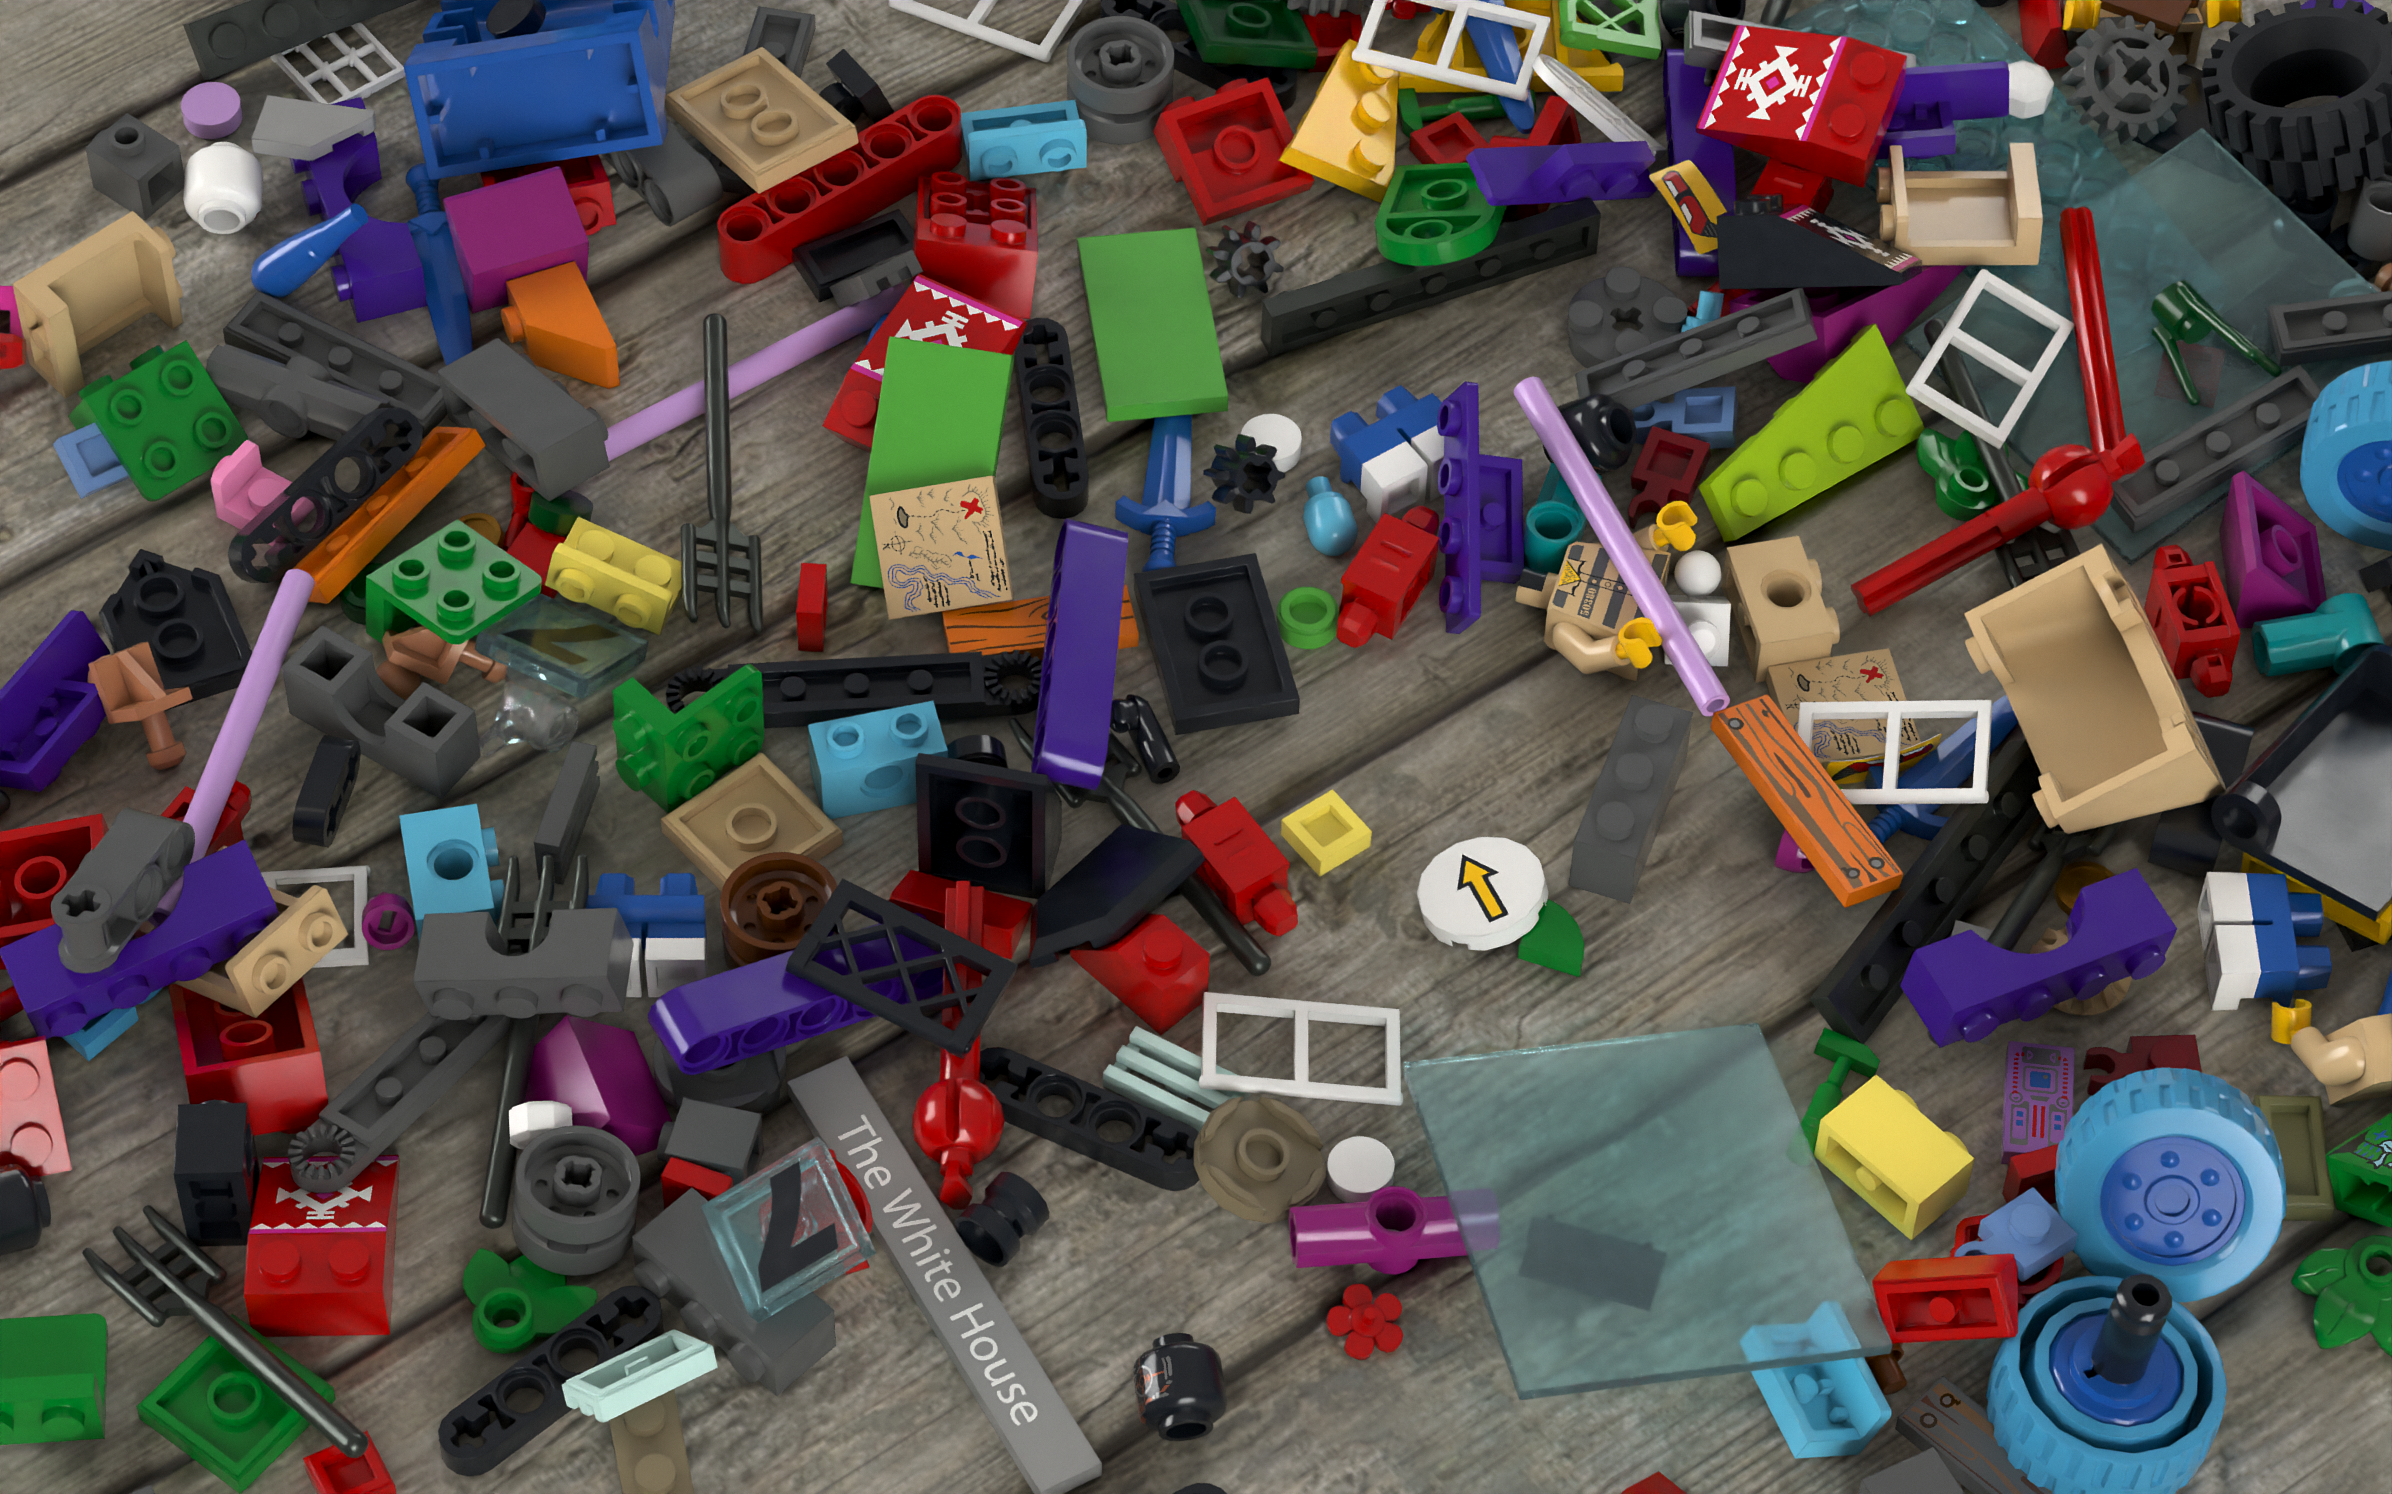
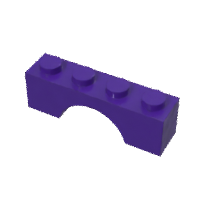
(379, 261)
(216, 916)
(1972, 987)

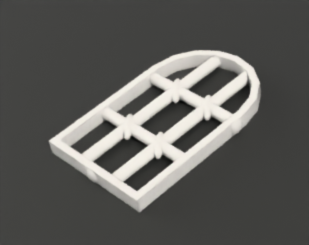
(351, 58)
(1593, 104)

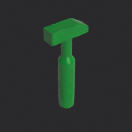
(1470, 107)
(1847, 1056)

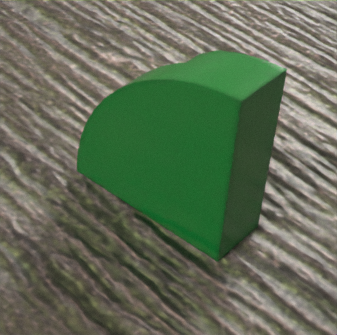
(1554, 941)

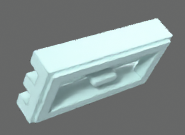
(1171, 1067)
(639, 1375)

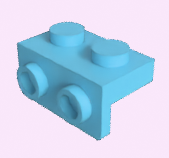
(1023, 140)
(1825, 1406)

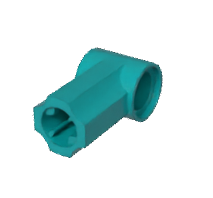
(1552, 524)
(2315, 640)

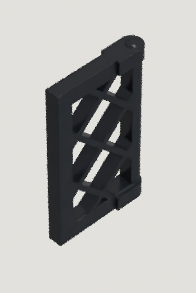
(897, 921)

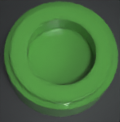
(1307, 617)

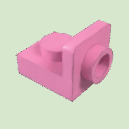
(245, 488)

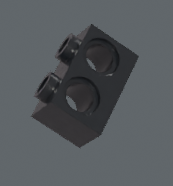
(216, 1172)

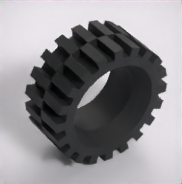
(2298, 59)

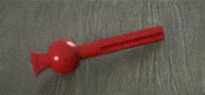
(2066, 488)
(958, 1116)

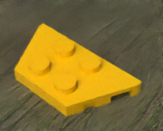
(1587, 64)

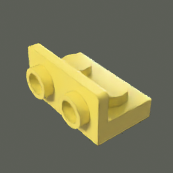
(616, 576)

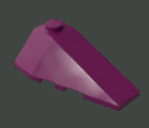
(1846, 310)

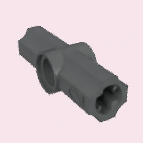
(290, 395)

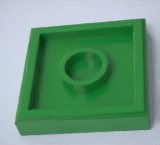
(226, 1413)

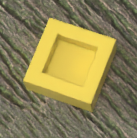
(1326, 832)

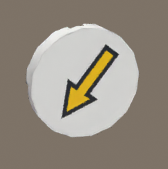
(1482, 893)

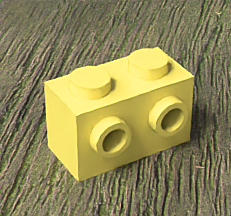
(1894, 1156)

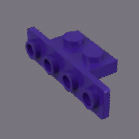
(1937, 97)
(1563, 172)
(1481, 512)
(50, 705)

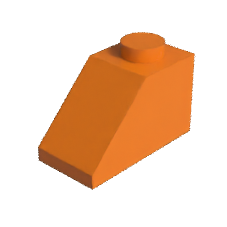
(561, 325)

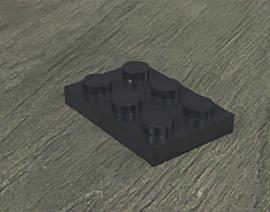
(1216, 644)

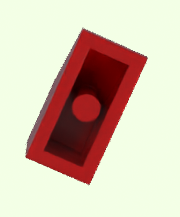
(1151, 970)

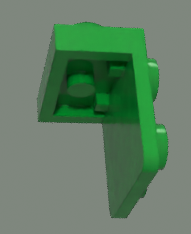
(162, 419)
(448, 584)
(687, 751)
(53, 1378)

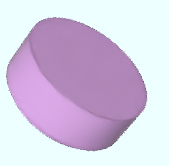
(211, 110)

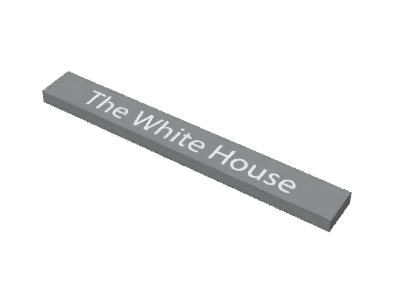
(947, 1282)

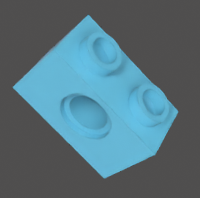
(871, 758)
(448, 847)

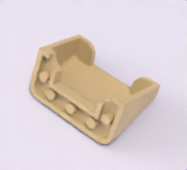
(2093, 696)

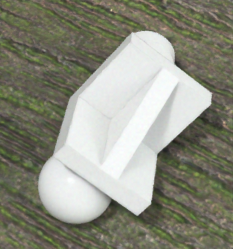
(1705, 616)

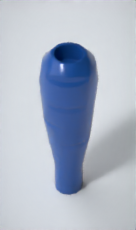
(300, 256)

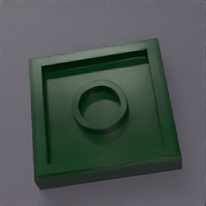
(1249, 32)

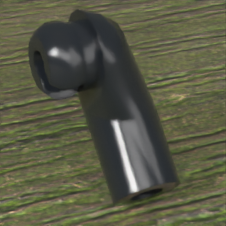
(1151, 743)

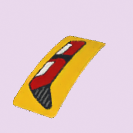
(1692, 202)
(1856, 770)

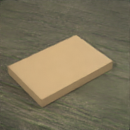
(761, 119)

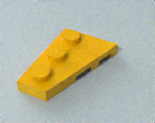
(1350, 127)

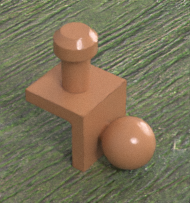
(426, 654)
(134, 692)

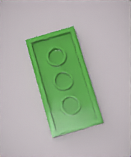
(1152, 325)
(933, 427)

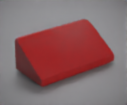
(2043, 32)
(1003, 915)
(1948, 1298)

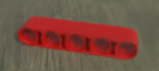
(840, 191)

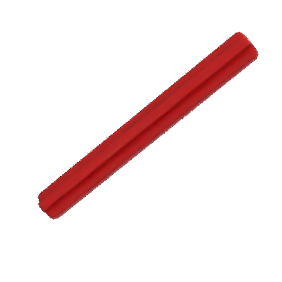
(2092, 329)

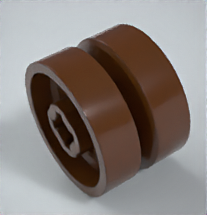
(771, 905)

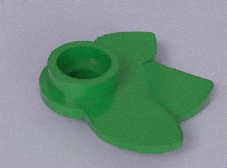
(1960, 475)
(522, 1294)
(2348, 1294)

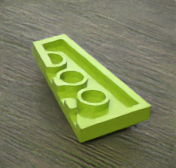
(1826, 433)

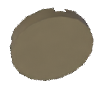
(1259, 1159)

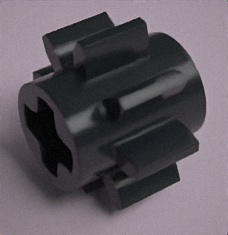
(1260, 259)
(1244, 473)

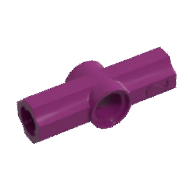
(1361, 1234)

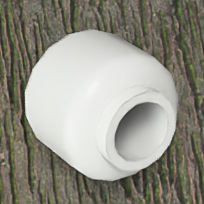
(223, 187)

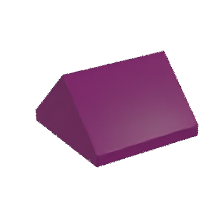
(514, 233)
(2268, 555)
(602, 1079)

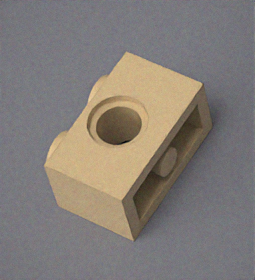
(1778, 604)

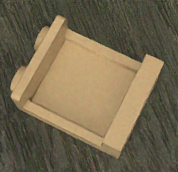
(1963, 213)
(94, 295)
(276, 956)

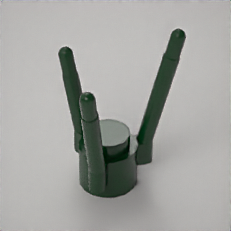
(2189, 317)

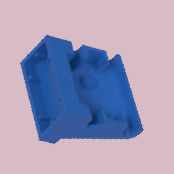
(568, 92)

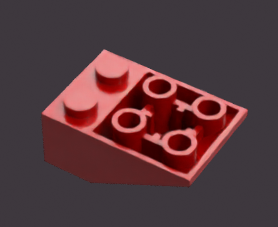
(978, 238)

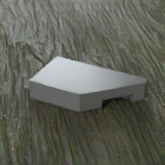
(307, 128)

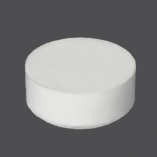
(1277, 432)
(1359, 1169)

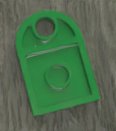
(1435, 215)

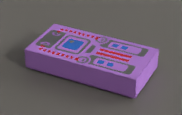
(2036, 1097)

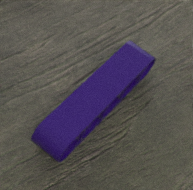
(1683, 104)
(1080, 654)
(768, 1008)

